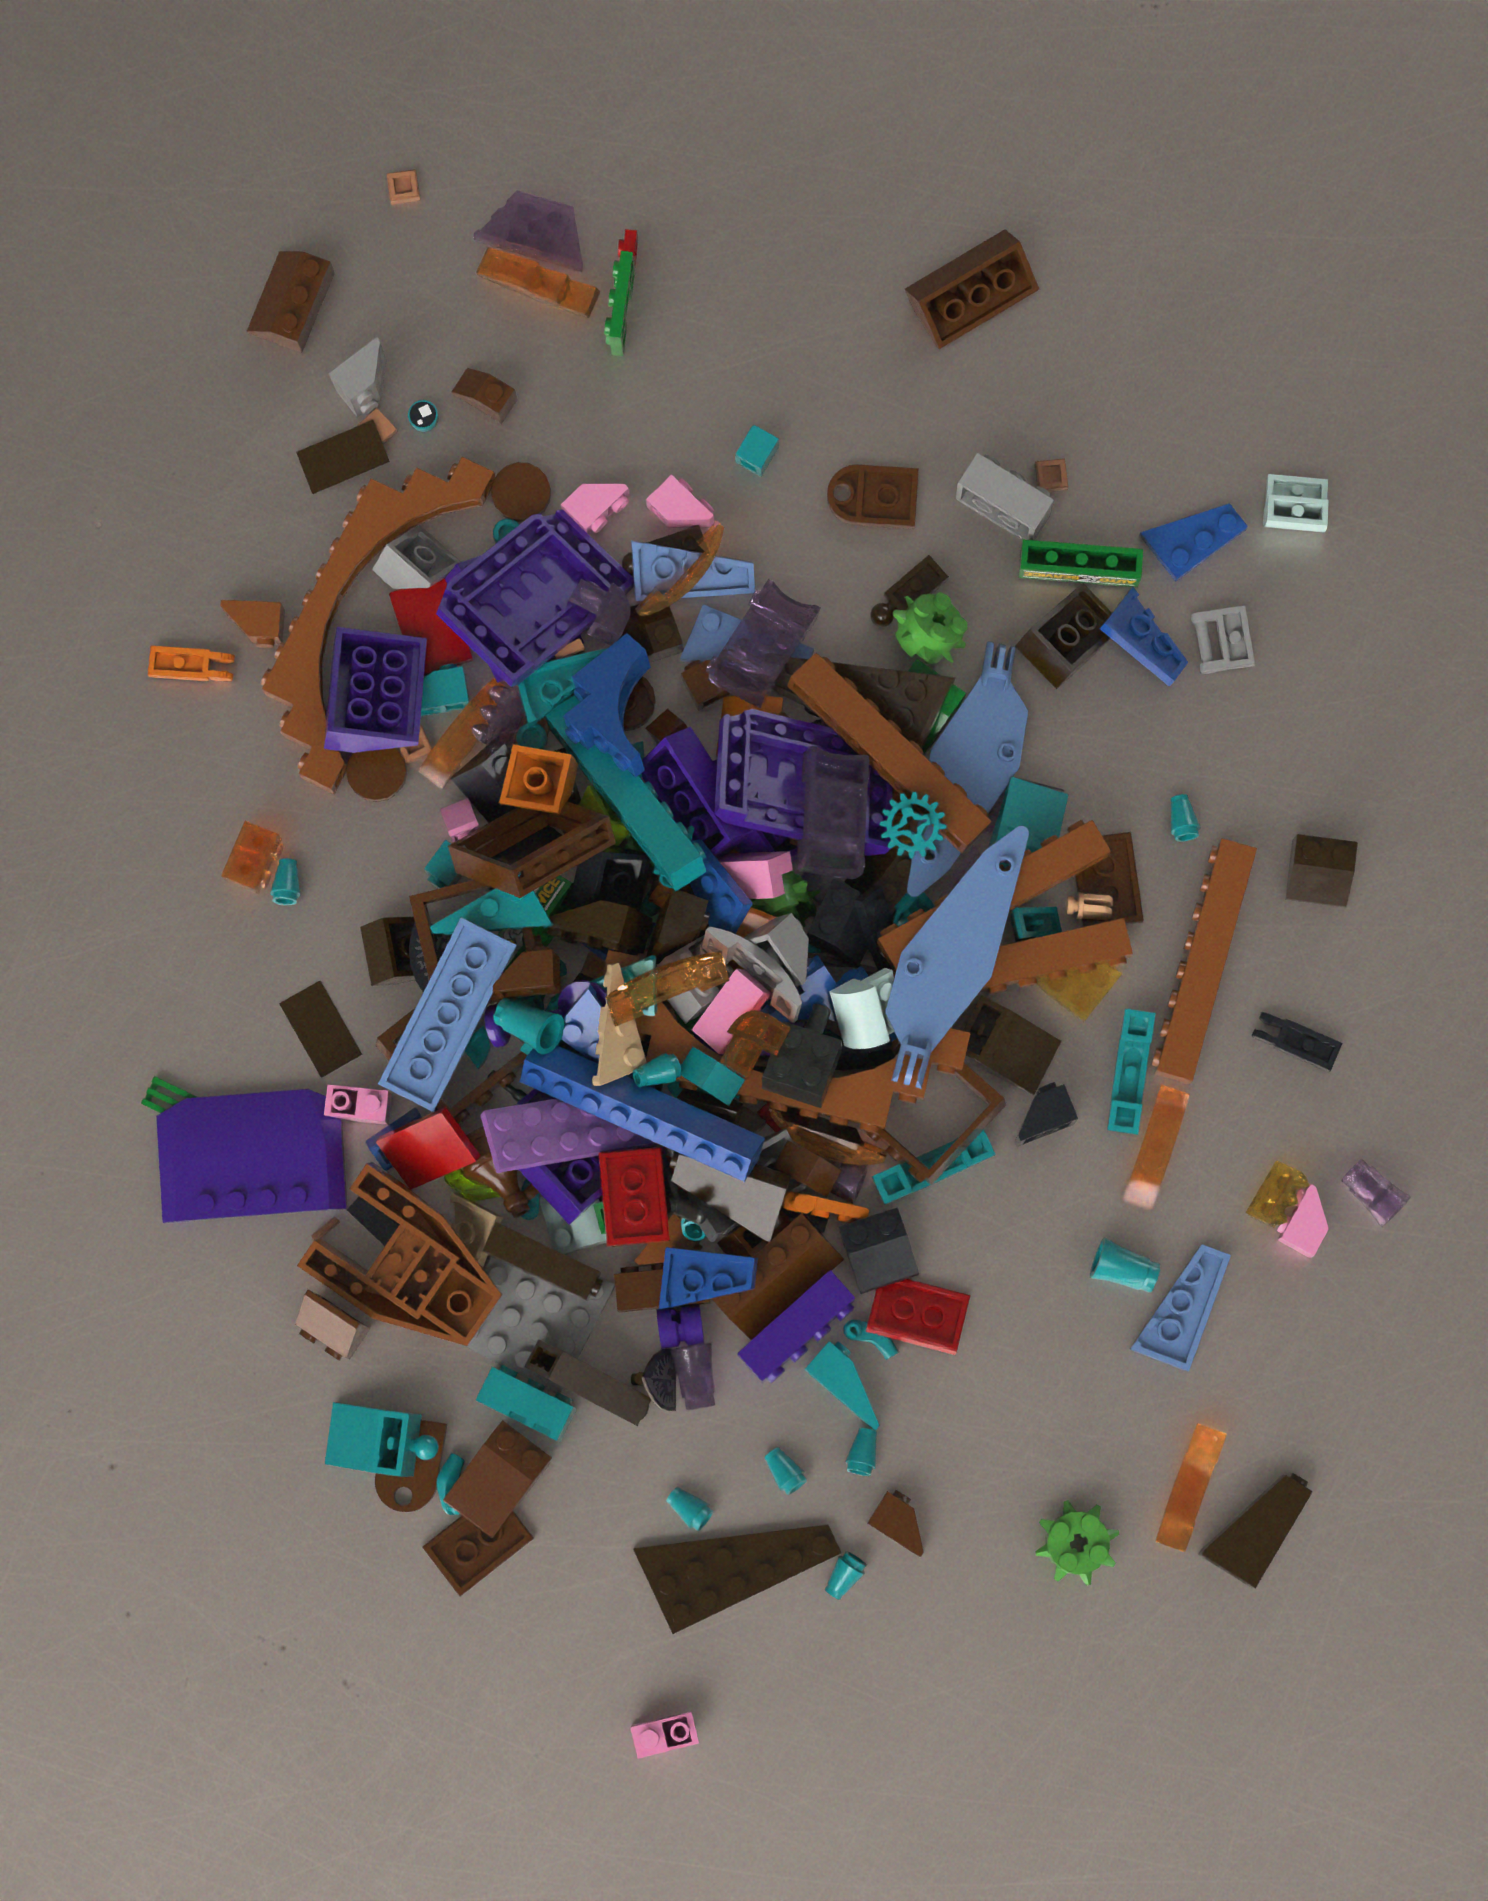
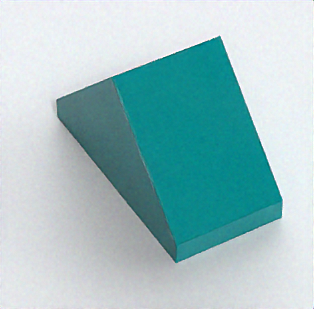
(1034, 922)
(711, 1076)

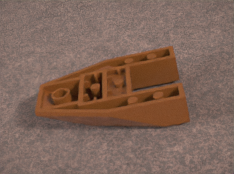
(422, 1274)

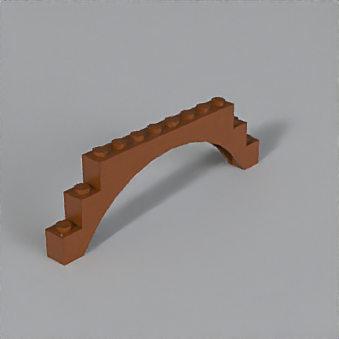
(376, 521)
(852, 1098)

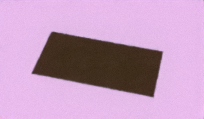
(342, 456)
(320, 1029)
(823, 1126)

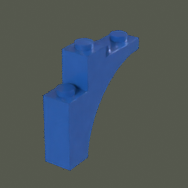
(603, 696)
(817, 990)

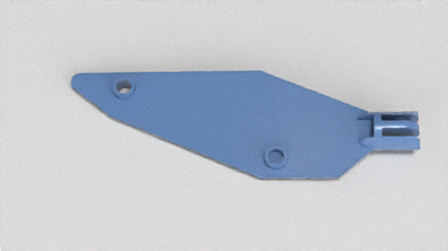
(978, 753)
(953, 954)

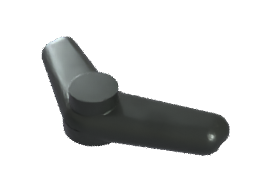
(677, 1200)

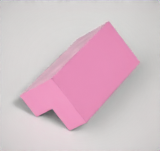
(758, 872)
(734, 999)

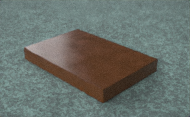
(1116, 878)
(469, 1555)

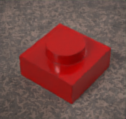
(629, 243)

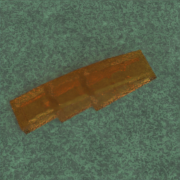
(537, 282)

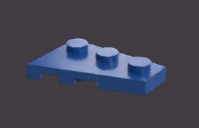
(1139, 635)

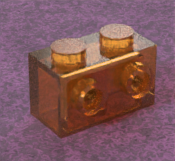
(252, 858)

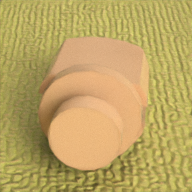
(1090, 906)

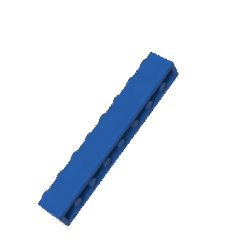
(645, 1112)

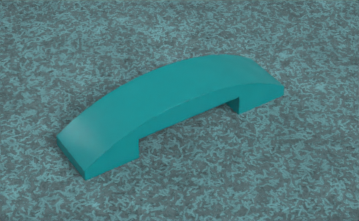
(1130, 1071)
(898, 1182)

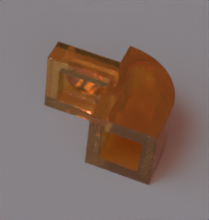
(752, 1035)

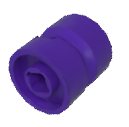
(680, 1326)

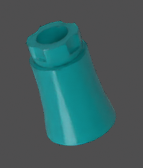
(530, 1024)
(1124, 1267)

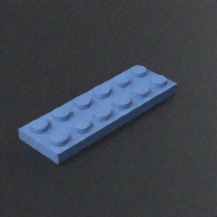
(447, 1014)

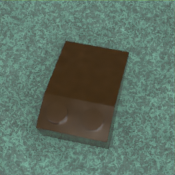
(1066, 636)

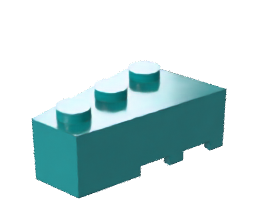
(527, 1402)

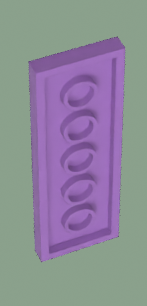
(551, 1134)

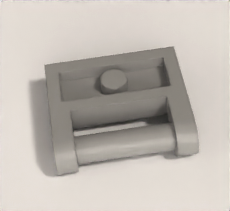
(1232, 635)

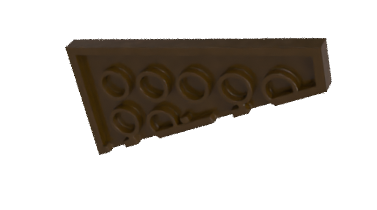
(902, 696)
(716, 1573)

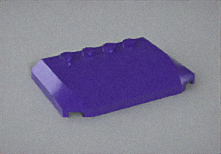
(518, 592)
(762, 776)
(250, 1156)

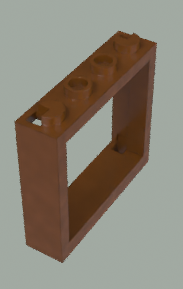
(586, 836)
(426, 936)
(480, 1095)
(917, 1168)

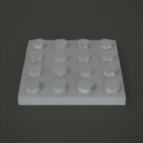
(531, 1312)

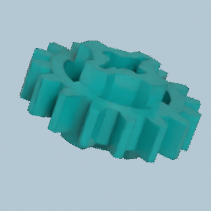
(918, 838)

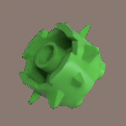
(930, 627)
(795, 900)
(1062, 1532)

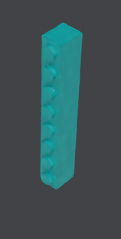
(635, 807)

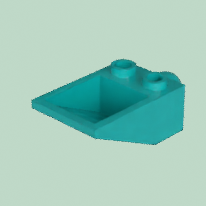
(1033, 807)
(377, 1440)

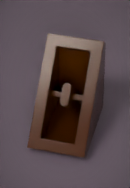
(807, 1168)

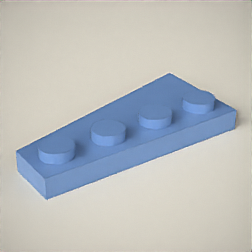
(664, 565)
(713, 632)
(1182, 1316)

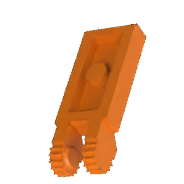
(187, 664)
(822, 1207)

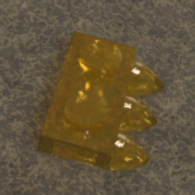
(1277, 1194)

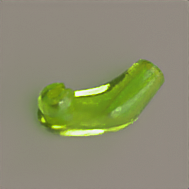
(469, 1188)

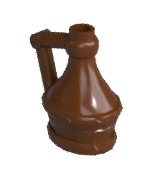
(503, 1183)

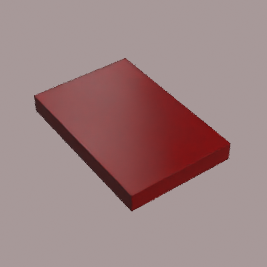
(418, 618)
(428, 1148)
(633, 1196)
(919, 1315)

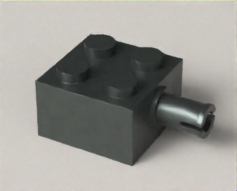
(804, 1061)

